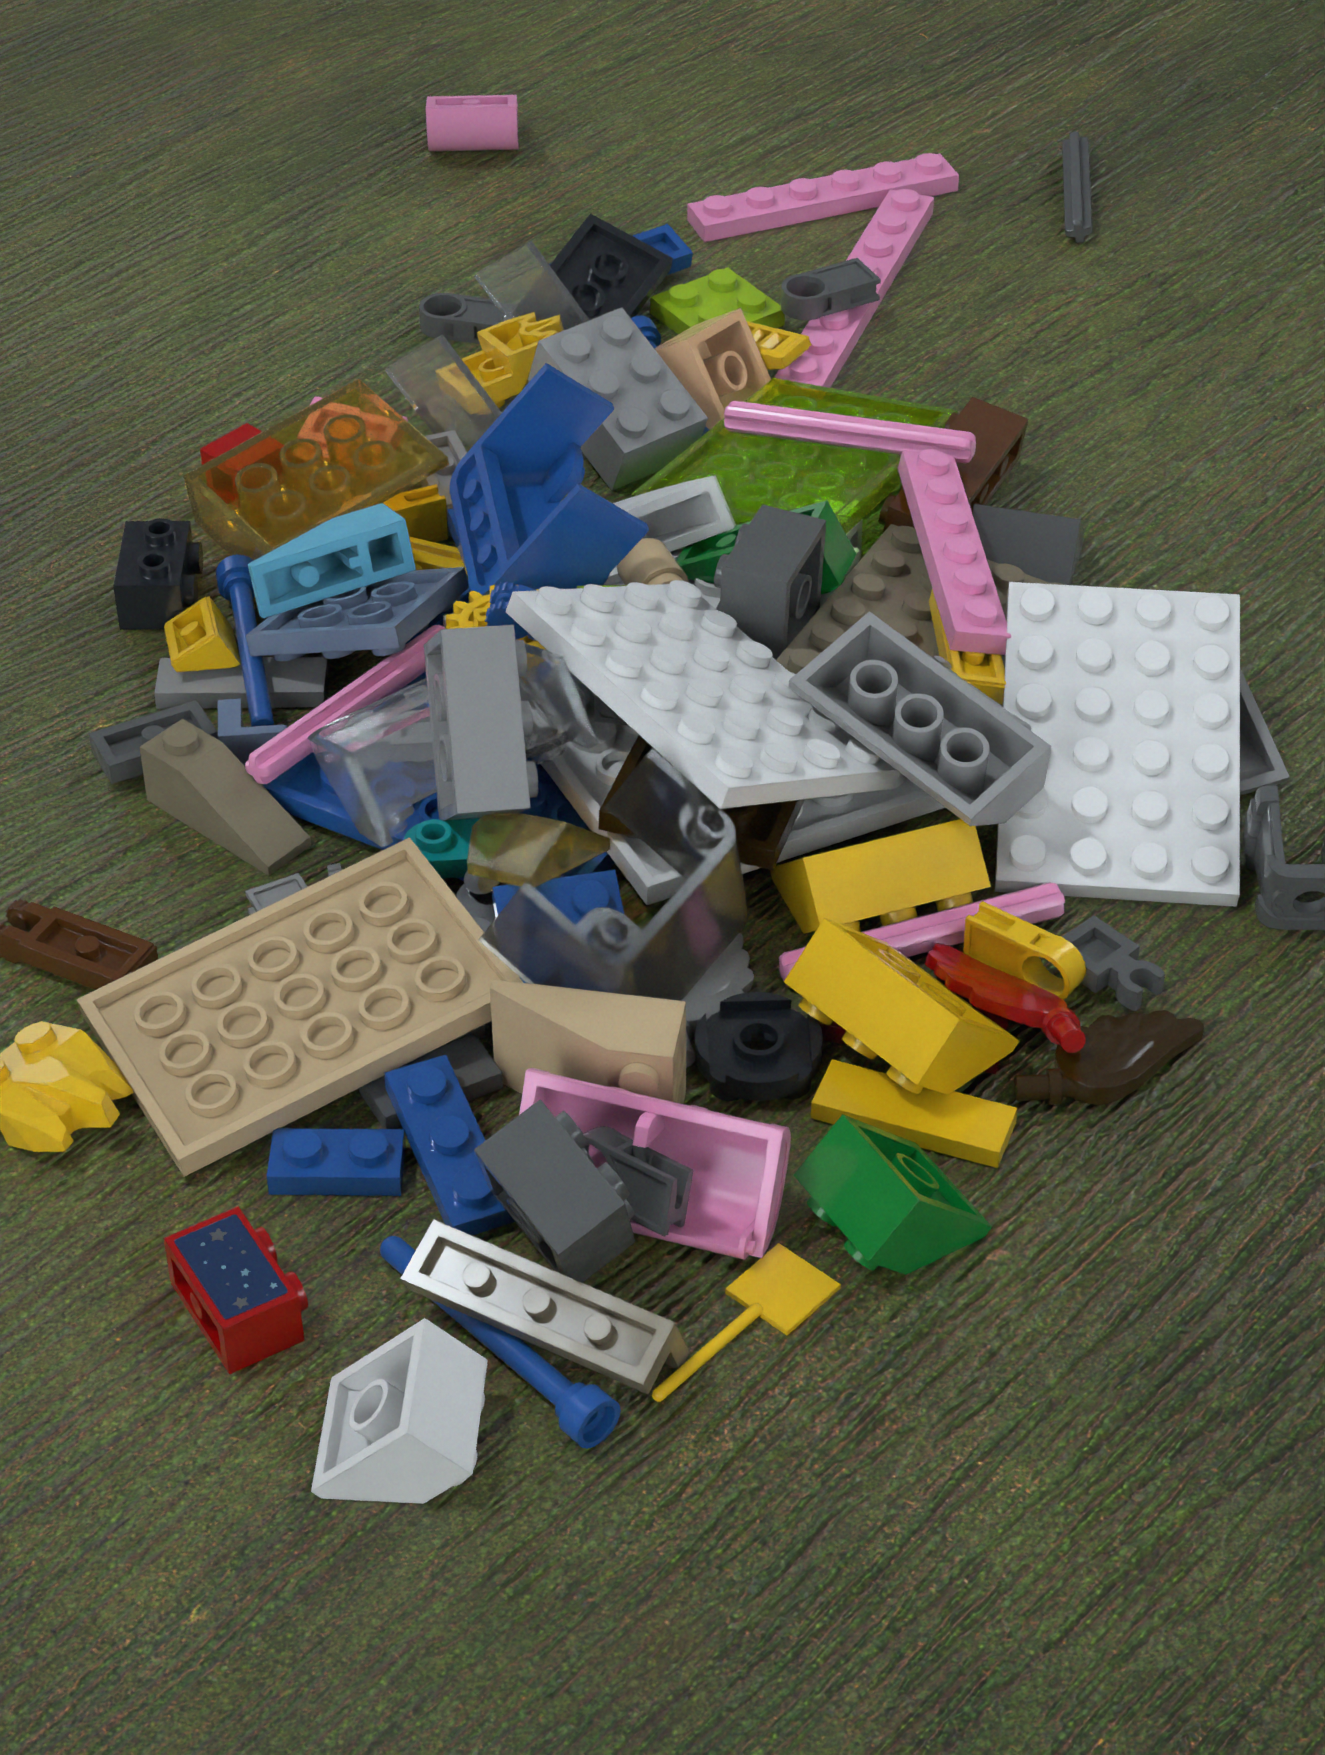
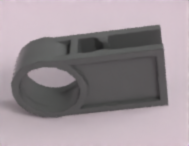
(828, 290)
(457, 316)
(655, 1182)

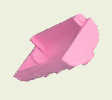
(733, 1159)

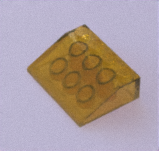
(308, 470)

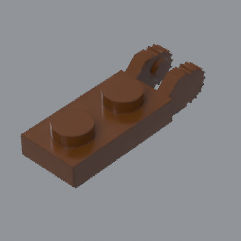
(71, 945)

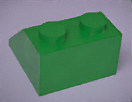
(887, 1198)

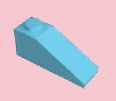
(332, 560)

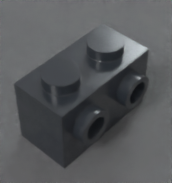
(156, 573)

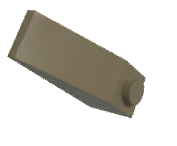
(214, 794)

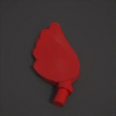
(1007, 996)

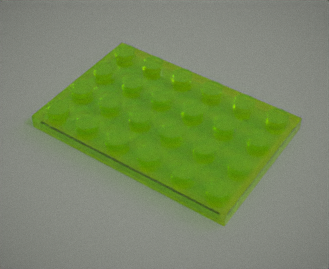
(795, 472)

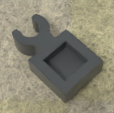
(1114, 962)

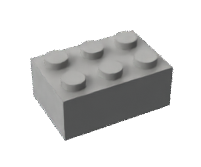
(652, 409)
(479, 722)

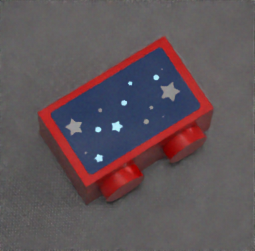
(236, 1289)

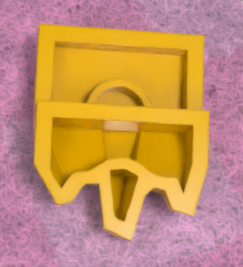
(509, 353)
(56, 1084)

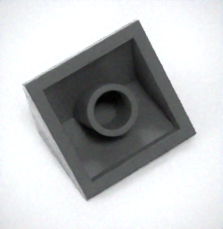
(1032, 541)

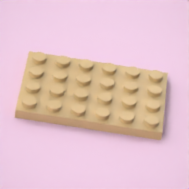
(296, 1004)

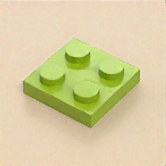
(711, 297)

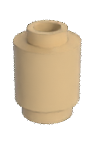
(650, 564)

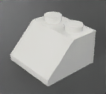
(402, 1420)

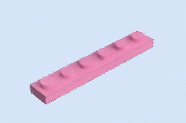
(818, 197)
(953, 553)

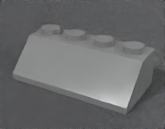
(926, 722)

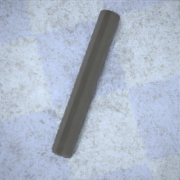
(1077, 187)

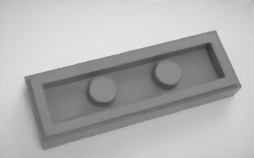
(290, 684)

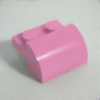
(472, 122)

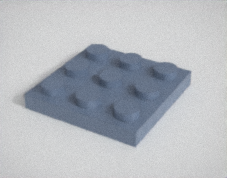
(367, 618)

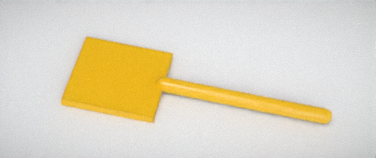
(775, 1288)

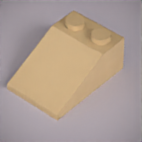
(590, 1037)

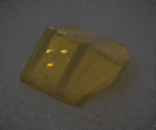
(529, 848)

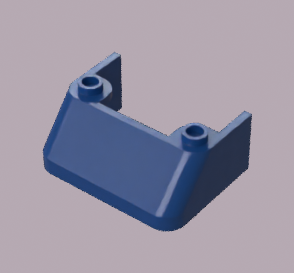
(512, 489)

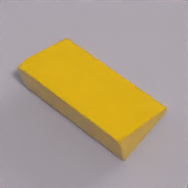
(201, 639)

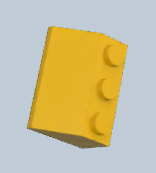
(885, 877)
(895, 1010)

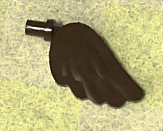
(1114, 1060)

